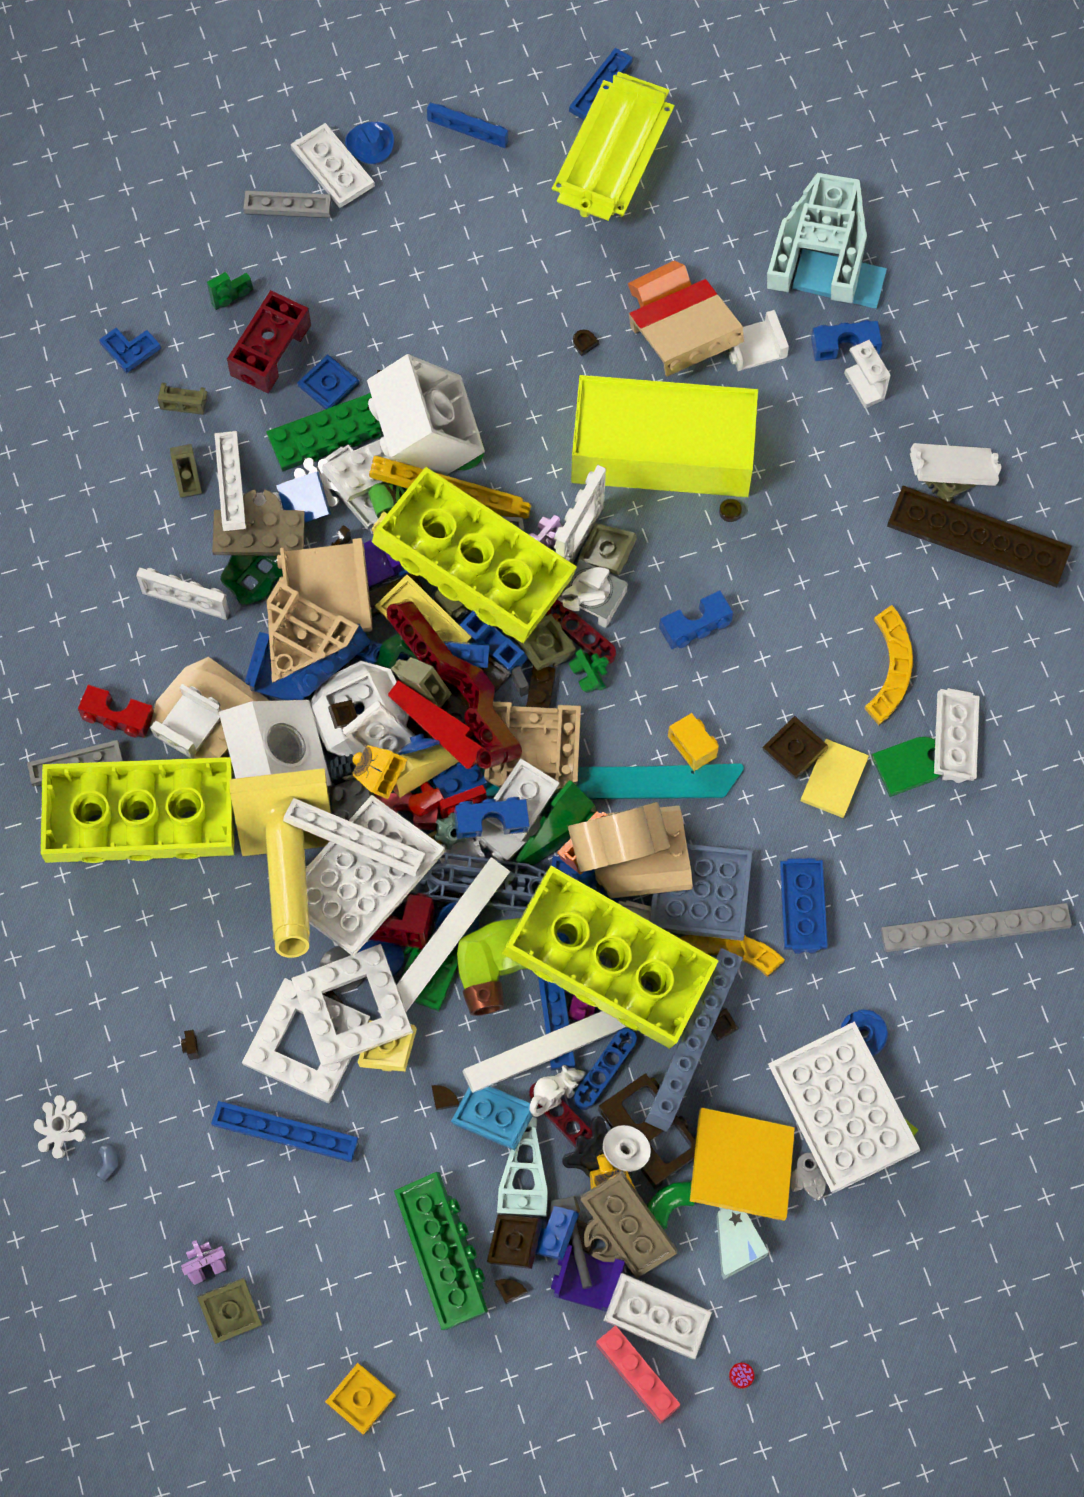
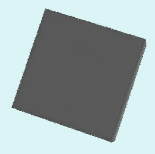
(520, 681)

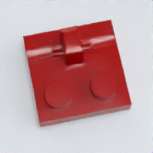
(475, 795)

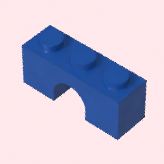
(827, 338)
(680, 630)
(499, 646)
(511, 813)

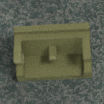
(182, 399)

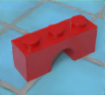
(132, 720)

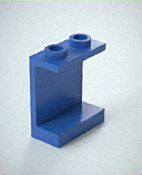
(261, 678)

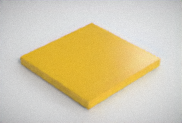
(742, 1164)

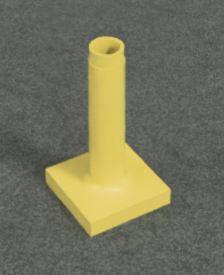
(259, 815)

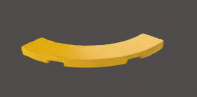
(899, 665)
(750, 950)

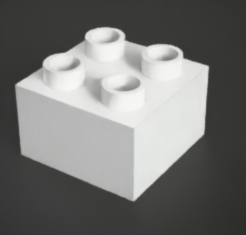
(424, 415)

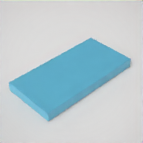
(817, 272)

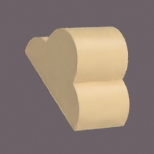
(619, 837)

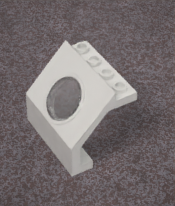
(272, 738)

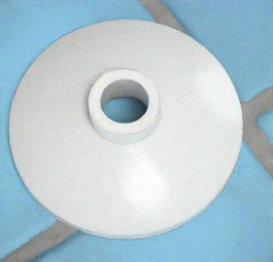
(631, 1141)

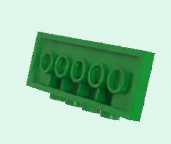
(324, 432)
(442, 1250)

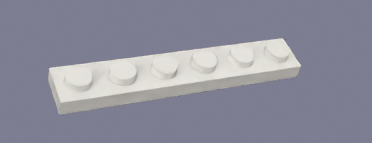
(230, 481)
(354, 837)

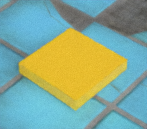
(360, 1398)

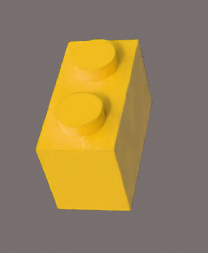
(693, 741)

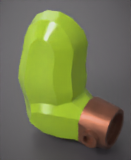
(482, 965)

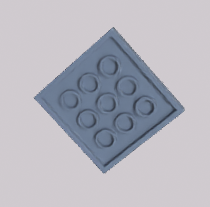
(717, 897)

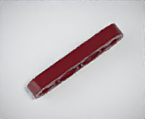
(582, 630)
(563, 1120)

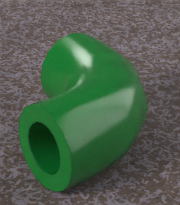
(669, 1199)

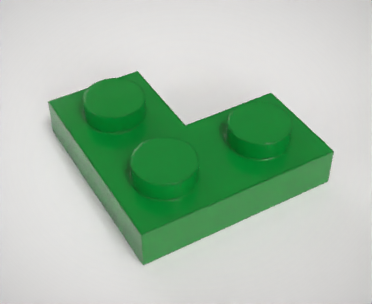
(224, 291)

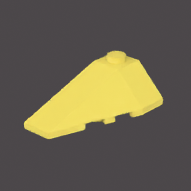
(421, 767)

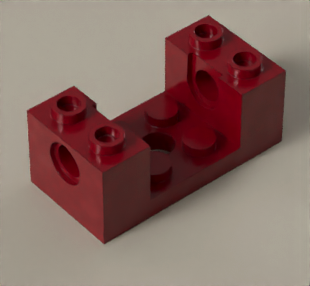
(256, 358)
(415, 926)

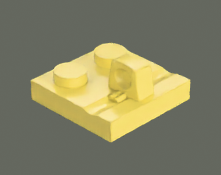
(390, 1055)

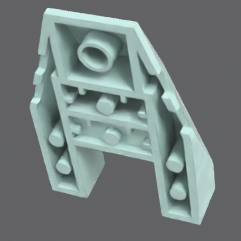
(825, 220)

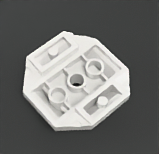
(363, 685)

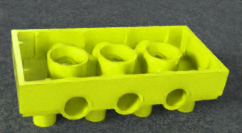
(473, 555)
(127, 789)
(630, 943)

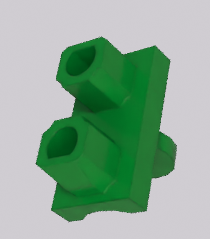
(593, 679)

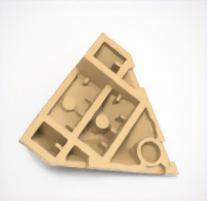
(302, 632)

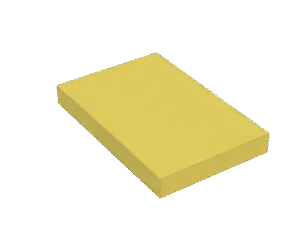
(834, 779)

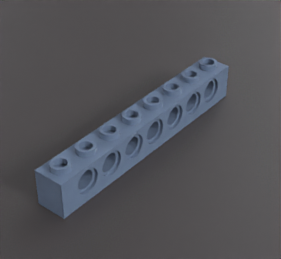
(693, 1041)

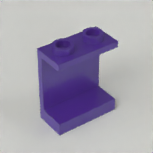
(379, 564)
(603, 1278)

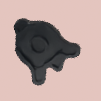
(588, 1149)

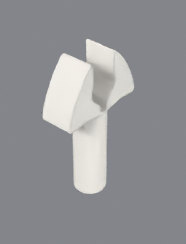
(580, 597)

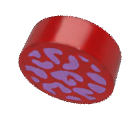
(741, 1375)

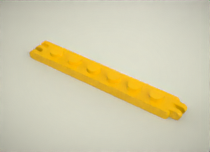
(404, 475)

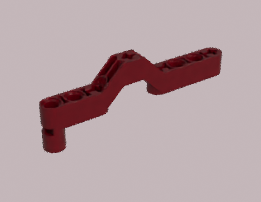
(490, 730)

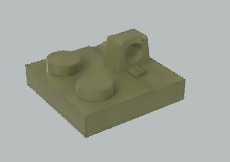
(608, 548)
(229, 1310)

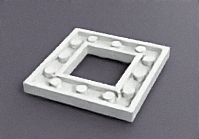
(582, 517)
(310, 989)
(264, 1058)

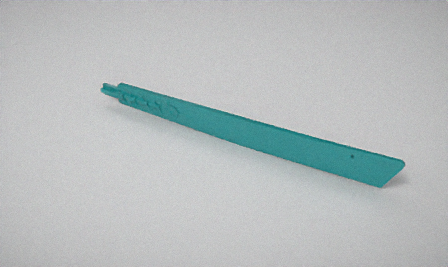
(648, 782)

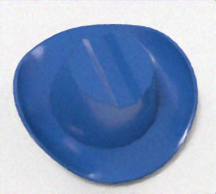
(370, 142)

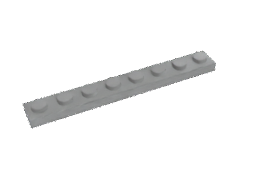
(975, 927)

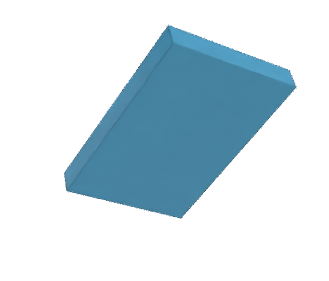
(494, 1116)

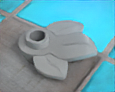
(808, 1178)

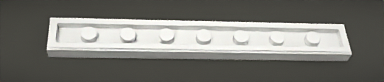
(450, 931)
(541, 1050)

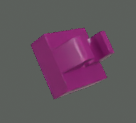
(580, 1010)

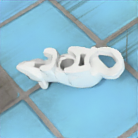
(551, 1088)

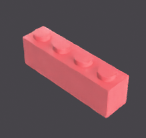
(637, 1374)

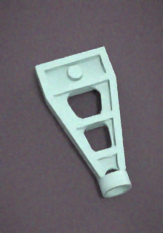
(519, 1201)

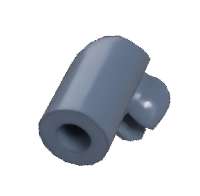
(110, 1161)

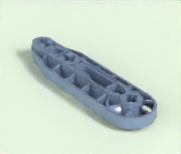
(504, 890)

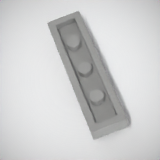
(287, 204)
(99, 753)

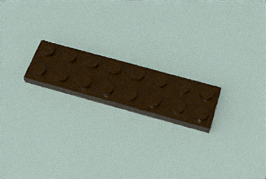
(979, 536)

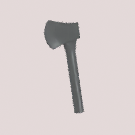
(572, 1204)

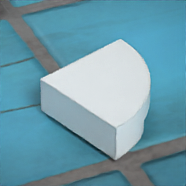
(594, 577)

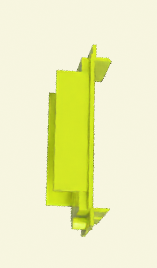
(613, 147)

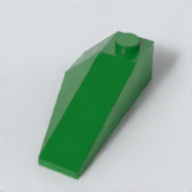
(570, 808)

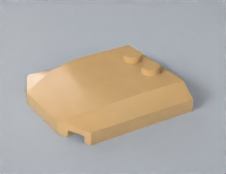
(212, 682)
(547, 741)
(655, 873)

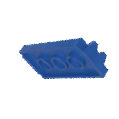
(803, 905)

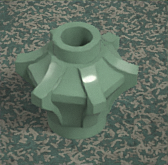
(447, 831)

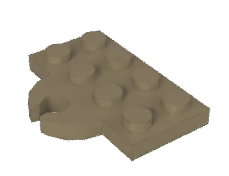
(265, 532)
(625, 1227)

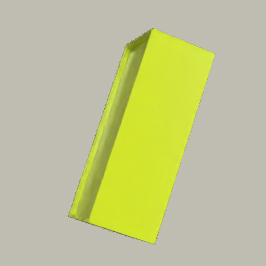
(665, 435)

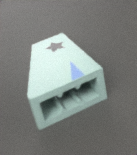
(738, 1242)

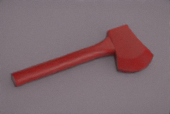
(426, 801)

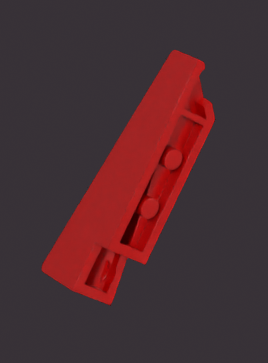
(438, 723)

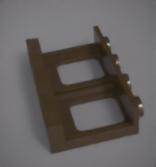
(615, 1115)

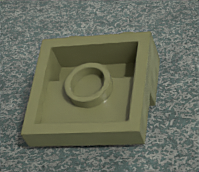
(548, 644)

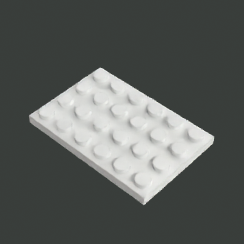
(355, 893)
(844, 1107)

